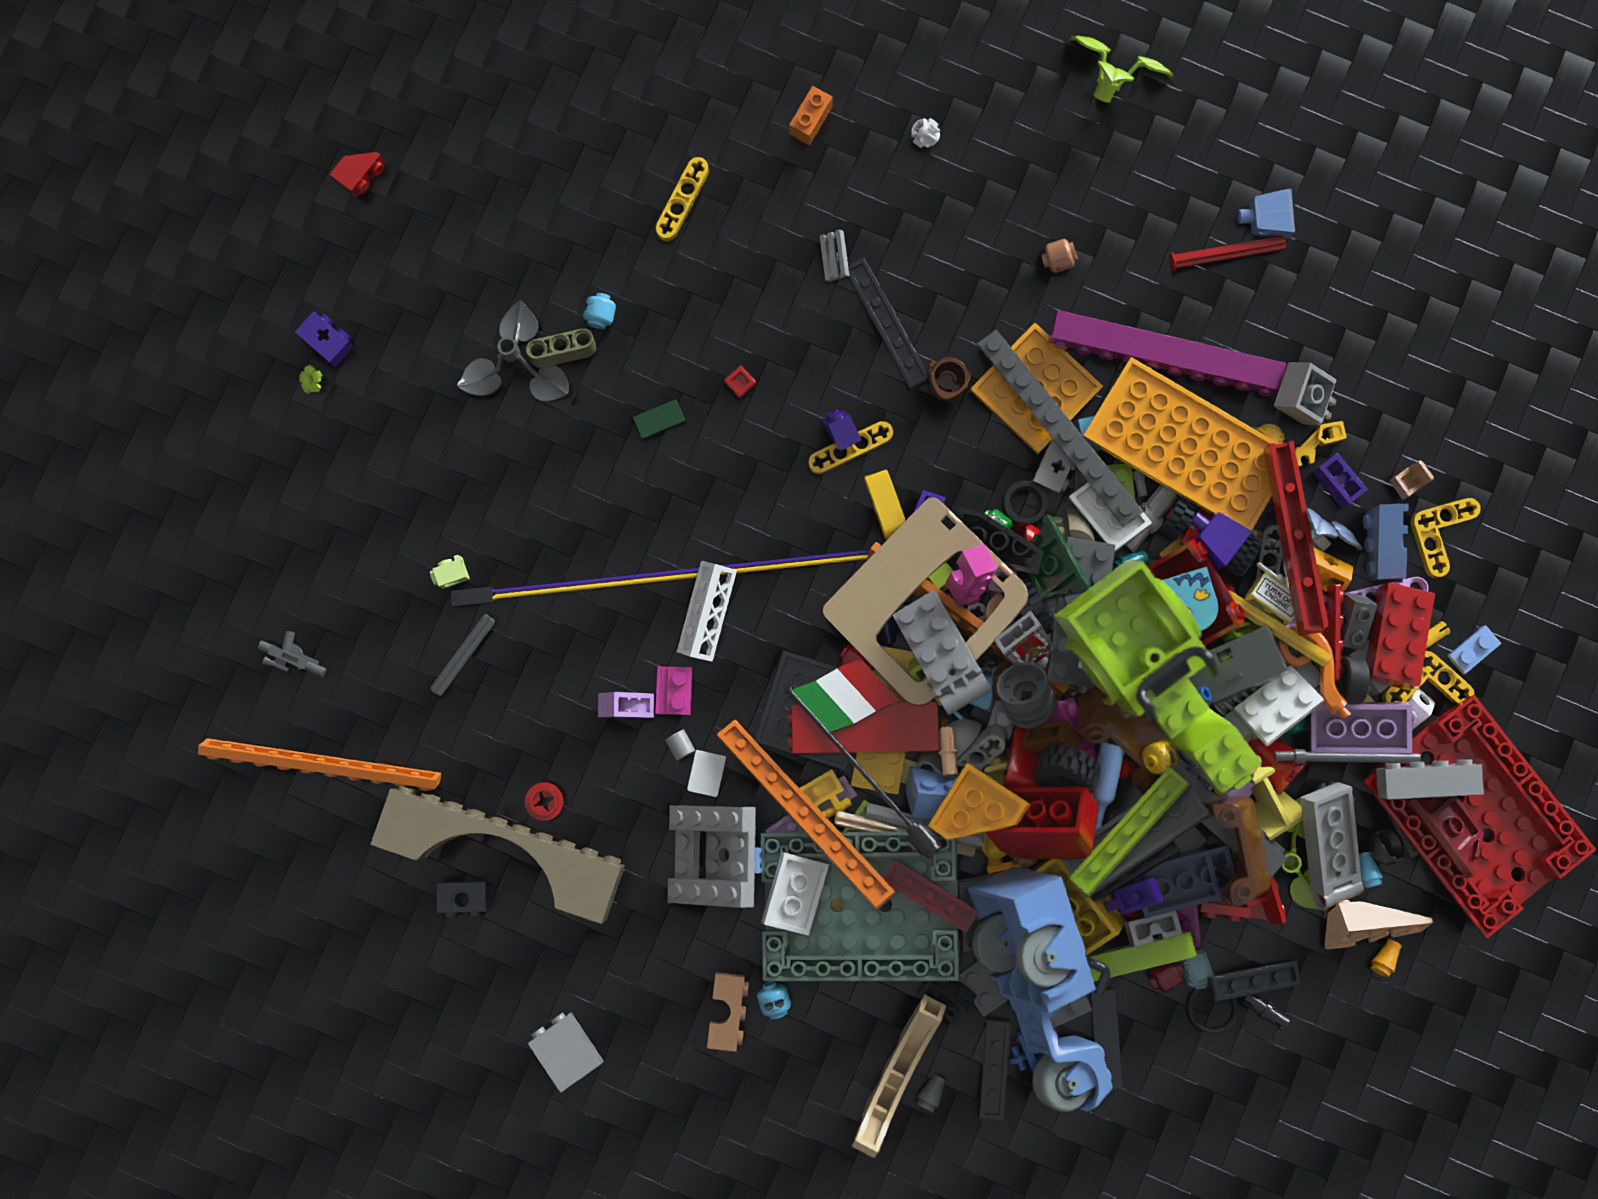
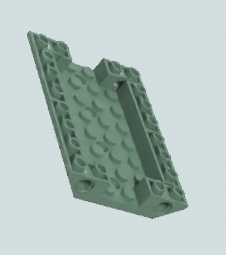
(860, 940)

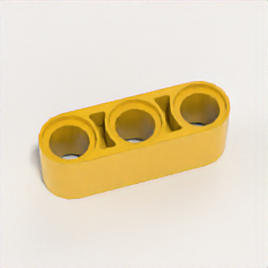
(885, 502)

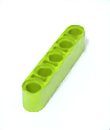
(1145, 956)

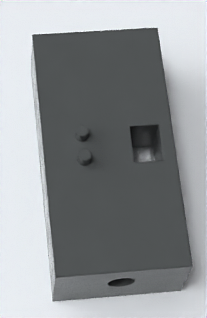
(1242, 666)

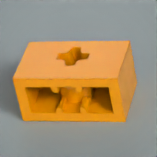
(1332, 570)

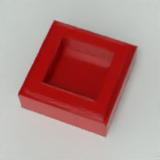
(740, 382)

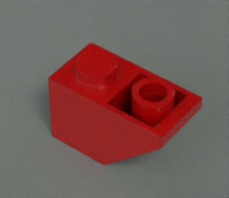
(357, 171)

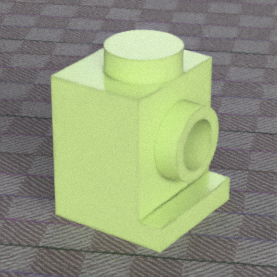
(449, 572)

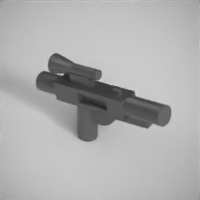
(292, 654)

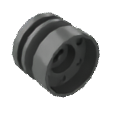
(1026, 695)

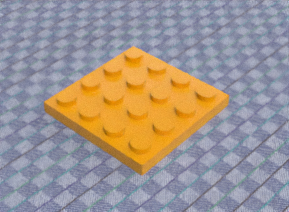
(1056, 372)

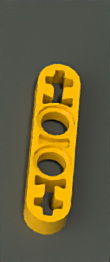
(679, 198)
(852, 451)

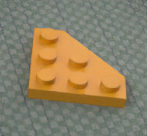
(976, 806)

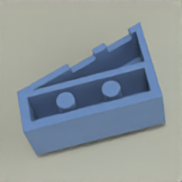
(1385, 542)
(926, 791)

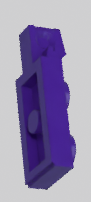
(1135, 897)

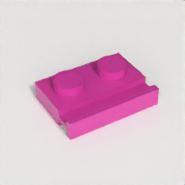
(674, 690)

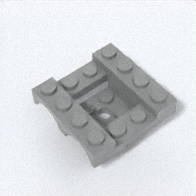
(725, 881)

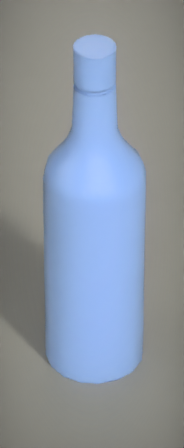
(1110, 761)

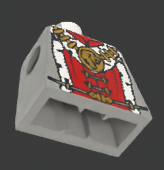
(1025, 641)

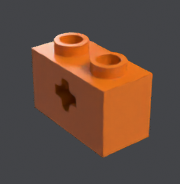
(811, 115)

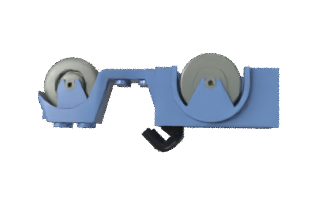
(1040, 970)

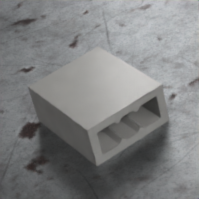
(565, 1051)

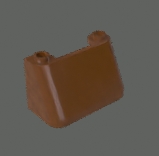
(1130, 732)
(1254, 878)

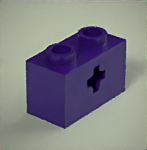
(335, 347)
(1339, 480)

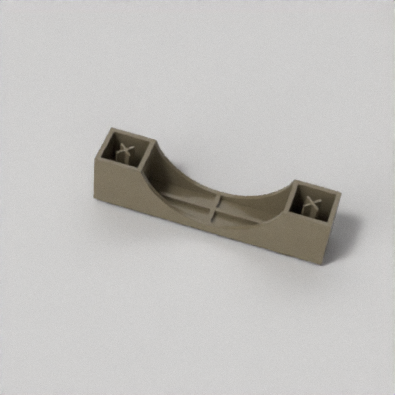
(578, 878)

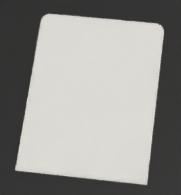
(706, 773)

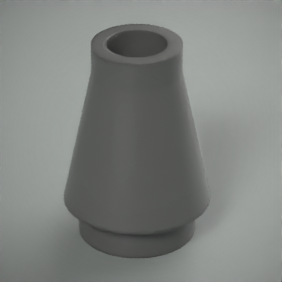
(931, 1093)

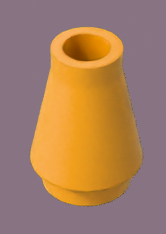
(1386, 959)

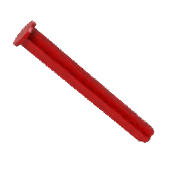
(1226, 252)

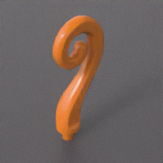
(1332, 698)

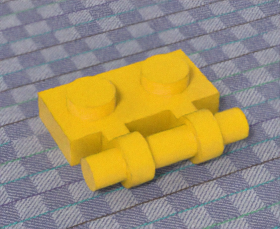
(826, 788)

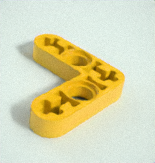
(1432, 531)
(1434, 662)

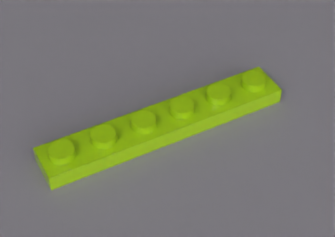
(1129, 831)

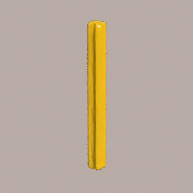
(1283, 632)

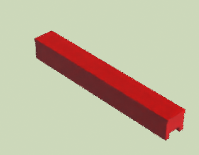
(1296, 538)

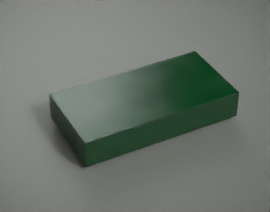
(659, 419)

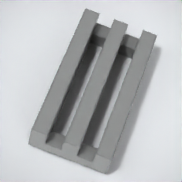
(830, 256)

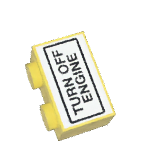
(1271, 598)

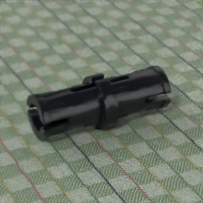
(1266, 1010)

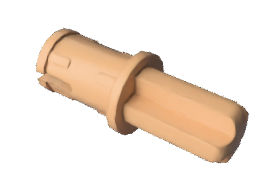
(947, 751)

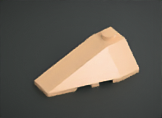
(1361, 920)

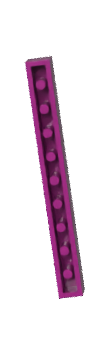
(1166, 353)

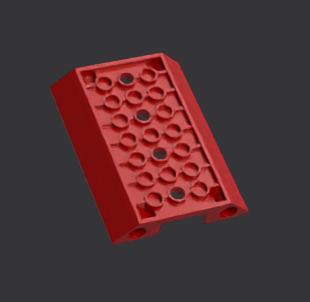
(1517, 808)

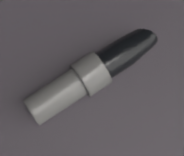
(1139, 478)

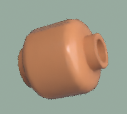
(1059, 255)

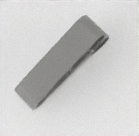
(981, 744)

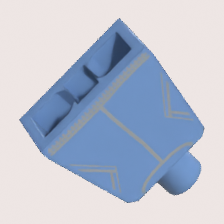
(1270, 214)

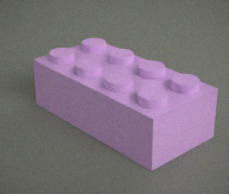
(1368, 729)

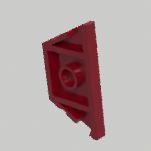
(1452, 828)

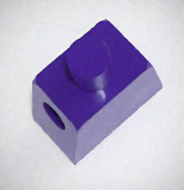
(1220, 536)

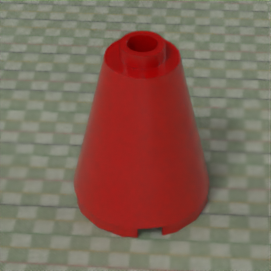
(1285, 771)

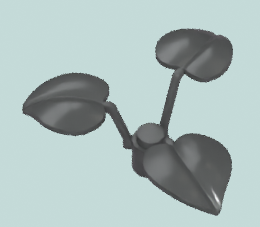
(517, 325)

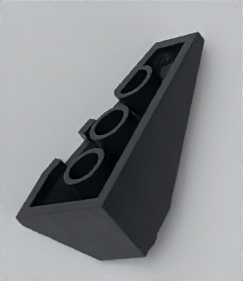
(1005, 544)

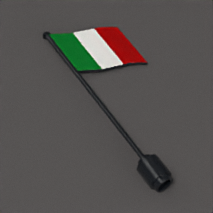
(845, 699)

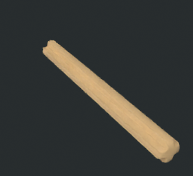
(871, 825)

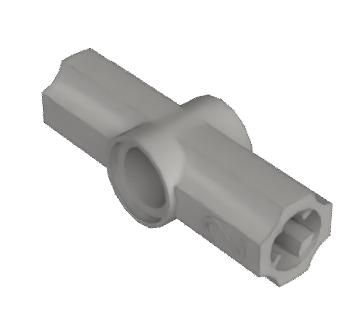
(1154, 509)

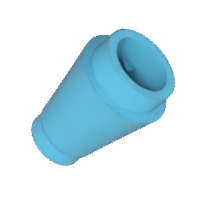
(1369, 871)

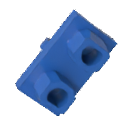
(1019, 1058)

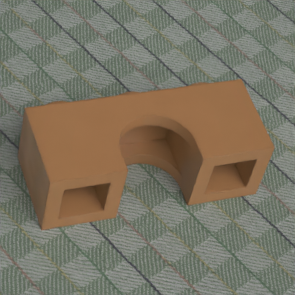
(726, 1033)

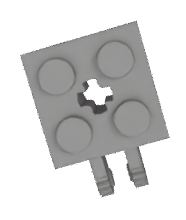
(1306, 393)

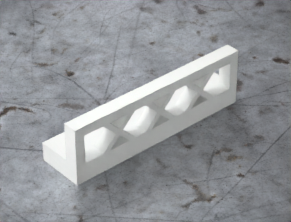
(702, 609)

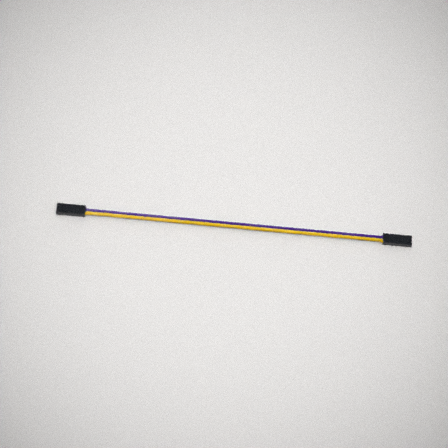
(486, 595)

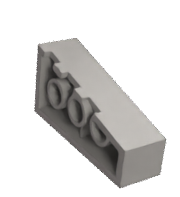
(1429, 780)

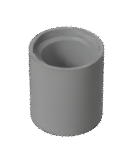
(680, 745)

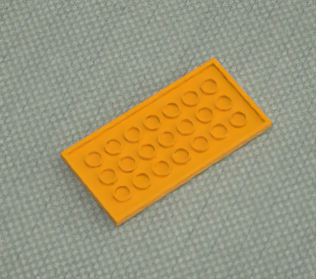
(1184, 444)

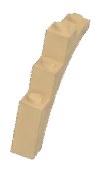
(896, 1075)

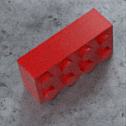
(1399, 635)

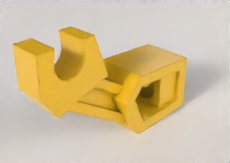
(1336, 434)

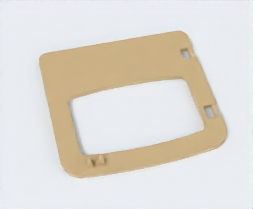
(891, 577)

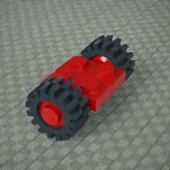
(1178, 520)

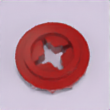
(534, 796)

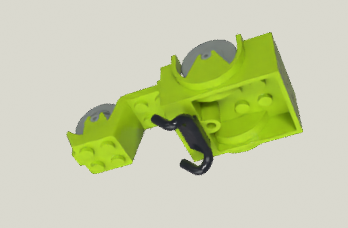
(1140, 651)

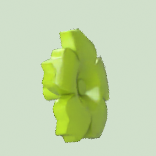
(310, 379)

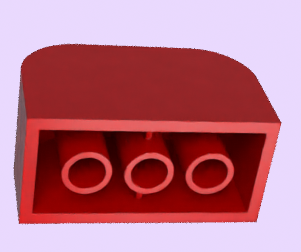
(1055, 825)

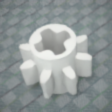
(925, 133)

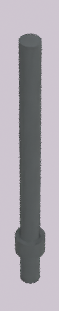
(1299, 756)

